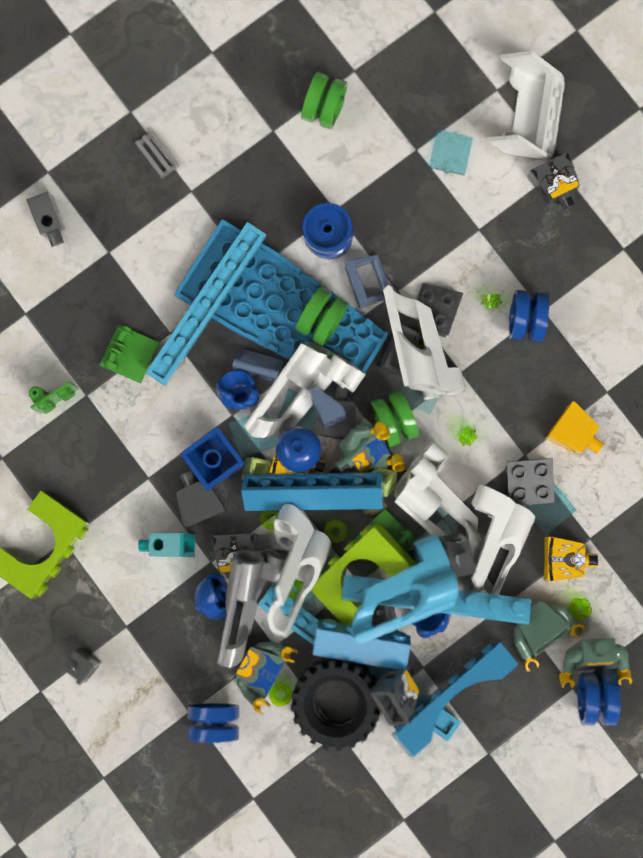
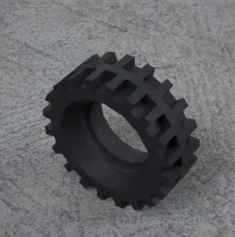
(315, 724)

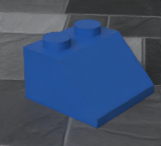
(212, 459)

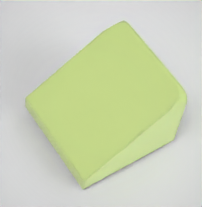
(256, 466)
(389, 479)

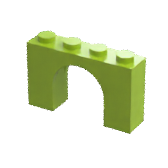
(67, 529)
(374, 546)

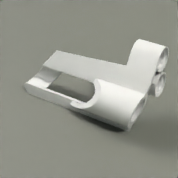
(307, 368)
(423, 368)
(422, 492)
(507, 530)
(304, 562)

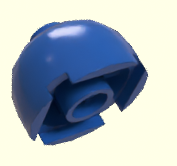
(298, 449)
(211, 597)

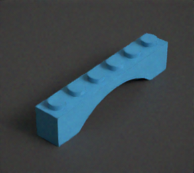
(491, 665)

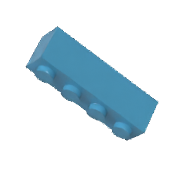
(335, 642)

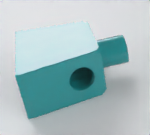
(174, 545)

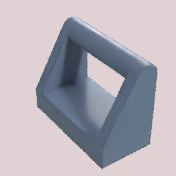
(356, 284)
(258, 365)
(328, 410)

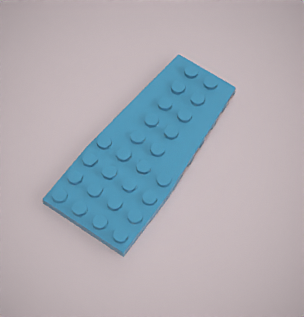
(270, 302)

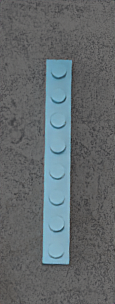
(206, 304)
(467, 602)

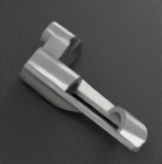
(246, 584)

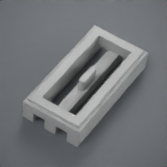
(146, 139)

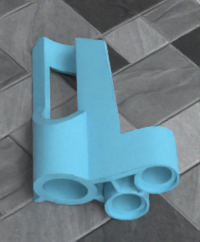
(429, 584)

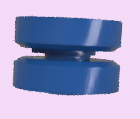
(330, 244)
(528, 316)
(598, 699)
(213, 722)

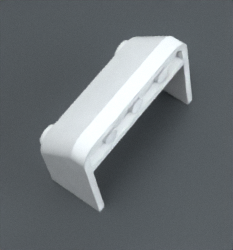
(537, 107)

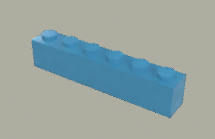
(313, 491)

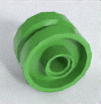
(324, 99)
(321, 316)
(396, 417)

